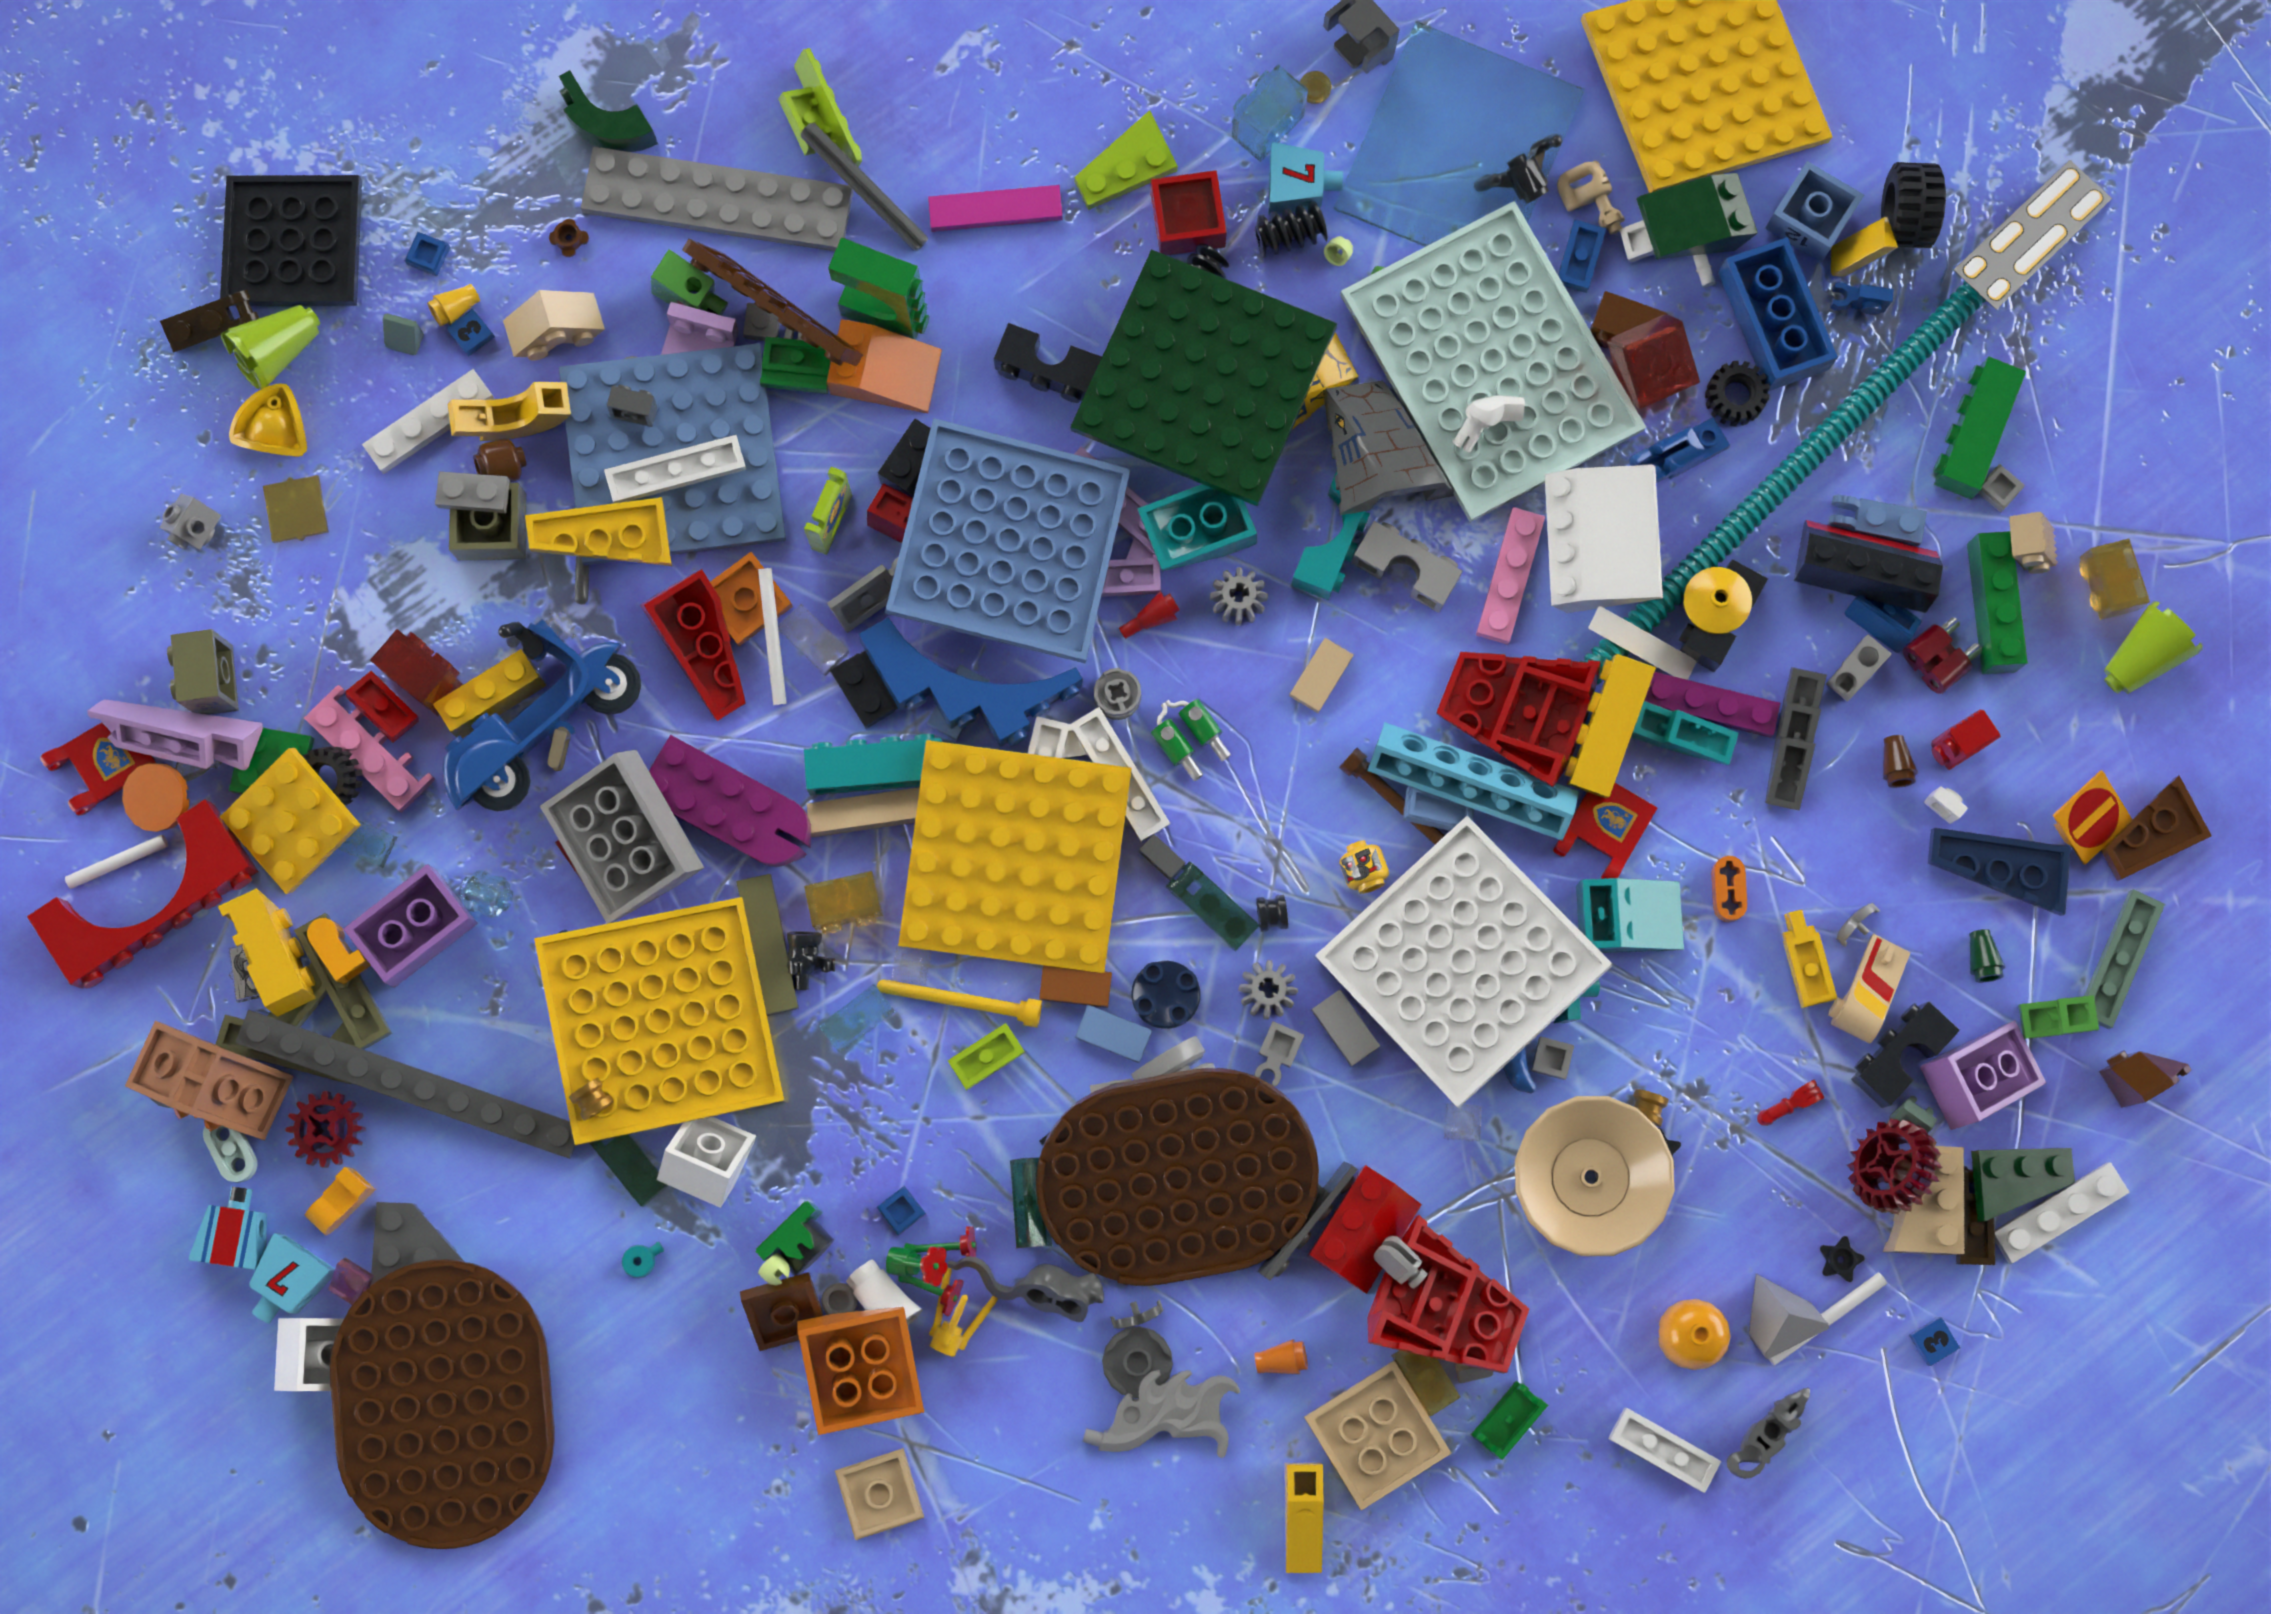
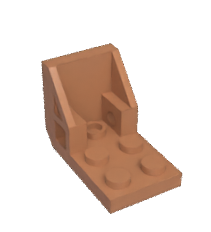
(208, 1081)

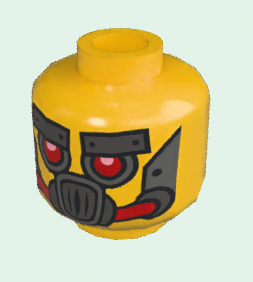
(1364, 867)

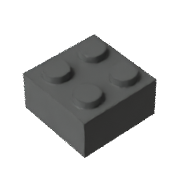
(632, 405)

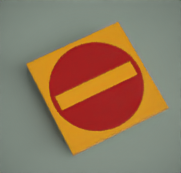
(2091, 817)

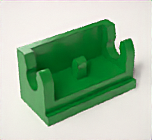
(1509, 1420)

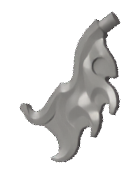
(1168, 1407)

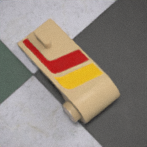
(1872, 990)

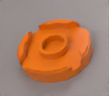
(155, 796)

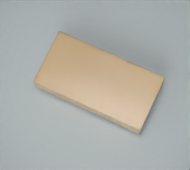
(1321, 675)

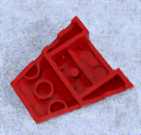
(1521, 707)
(1452, 1313)

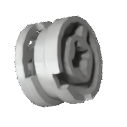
(1117, 693)

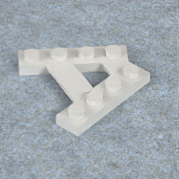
(1096, 738)

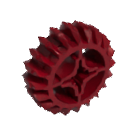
(1905, 1171)

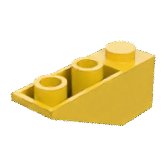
(1304, 1517)

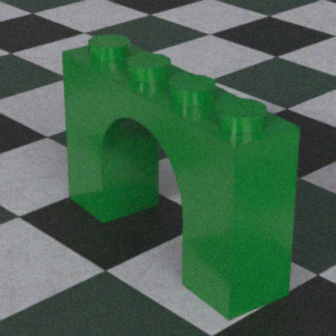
(879, 289)

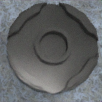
(1132, 1356)

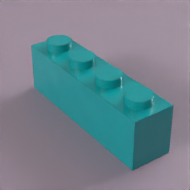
(864, 765)

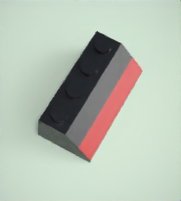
(1868, 566)

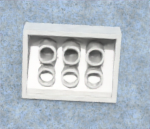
(1603, 537)

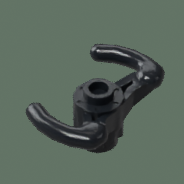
(1523, 172)

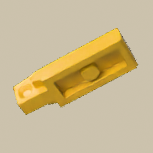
(1807, 961)

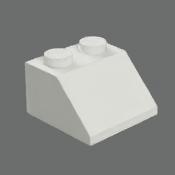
(706, 1159)
(304, 1353)

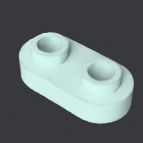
(227, 1152)

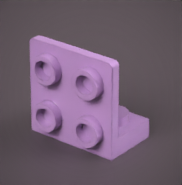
(697, 330)

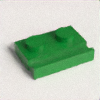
(794, 366)

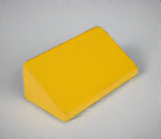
(1862, 248)

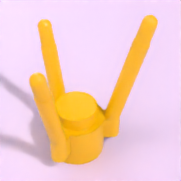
(948, 1336)

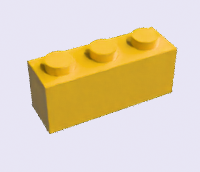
(490, 693)

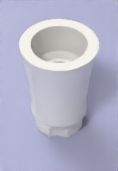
(878, 1291)

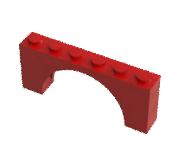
(212, 869)

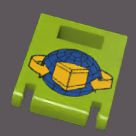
(829, 511)

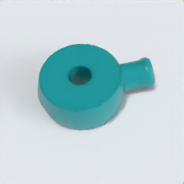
(647, 1256)

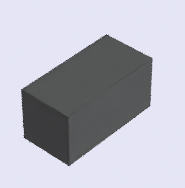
(1162, 857)

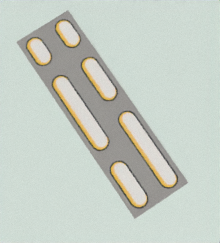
(2032, 234)

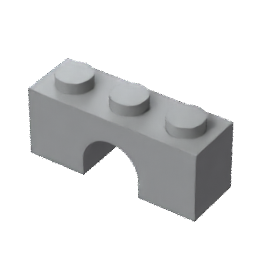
(1385, 547)

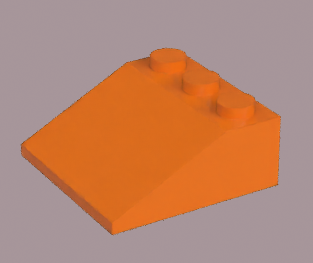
(859, 1368)

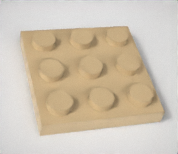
(1377, 1435)

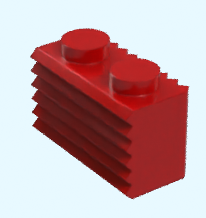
(1964, 739)

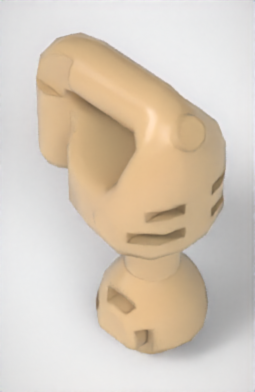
(1594, 191)

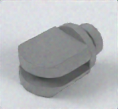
(1400, 1261)

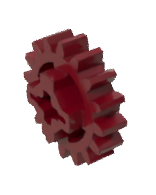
(336, 1118)

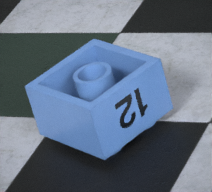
(1814, 211)

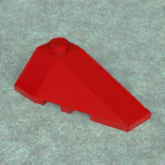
(695, 632)

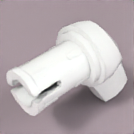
(1487, 413)

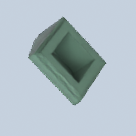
(401, 334)

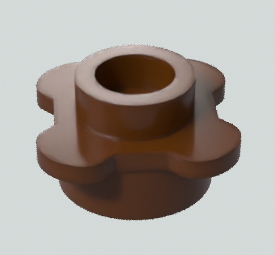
(564, 229)

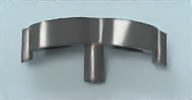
(1138, 1318)

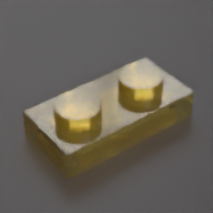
(1427, 1380)

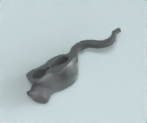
(1043, 1288)

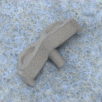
(1855, 922)

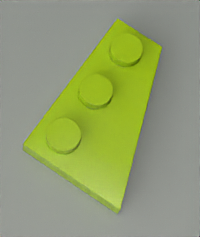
(1126, 164)

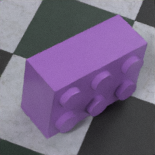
(410, 926)

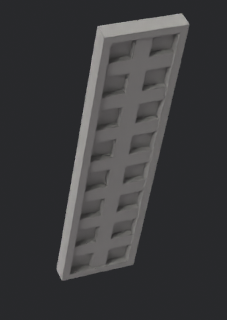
(716, 199)

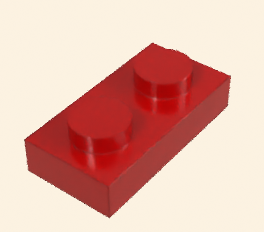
(381, 706)

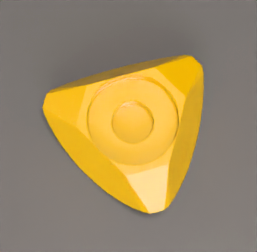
(270, 423)

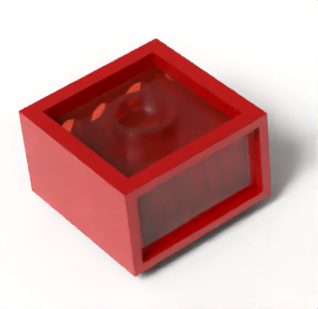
(1188, 212)

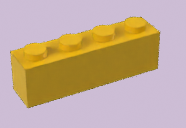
(1610, 726)

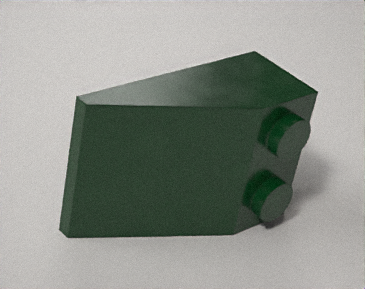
(1698, 217)

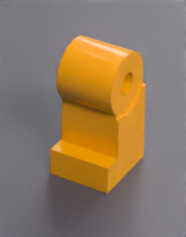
(329, 943)
(339, 1200)

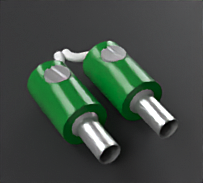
(1177, 746)

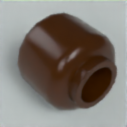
(500, 459)

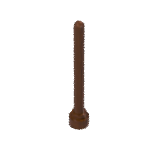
(1358, 765)

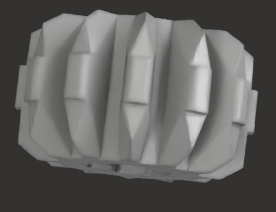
(1251, 596)
(1277, 982)

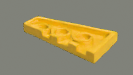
(610, 531)

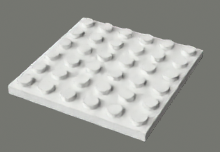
(1463, 961)

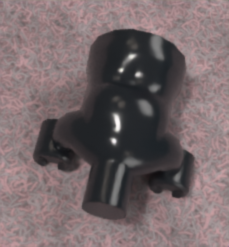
(804, 957)

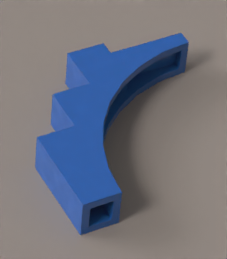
(959, 699)

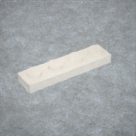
(422, 423)
(675, 469)
(2060, 1212)

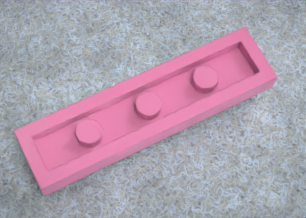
(1510, 575)

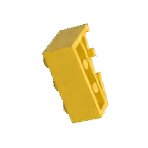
(270, 951)

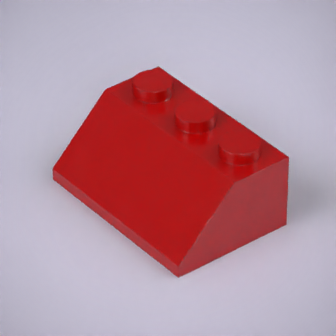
(1360, 1224)

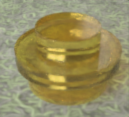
(1318, 86)

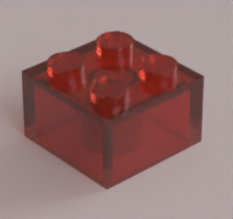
(1653, 360)
(413, 668)

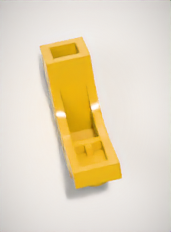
(522, 415)

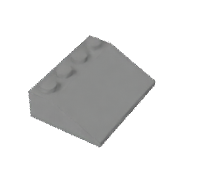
(621, 835)

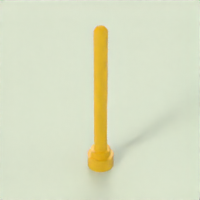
(1026, 1012)

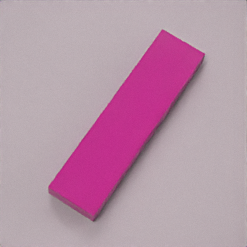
(995, 208)

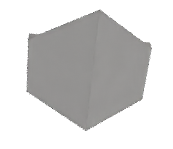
(1781, 1318)

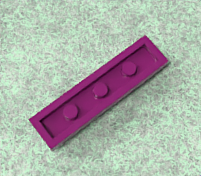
(1714, 704)

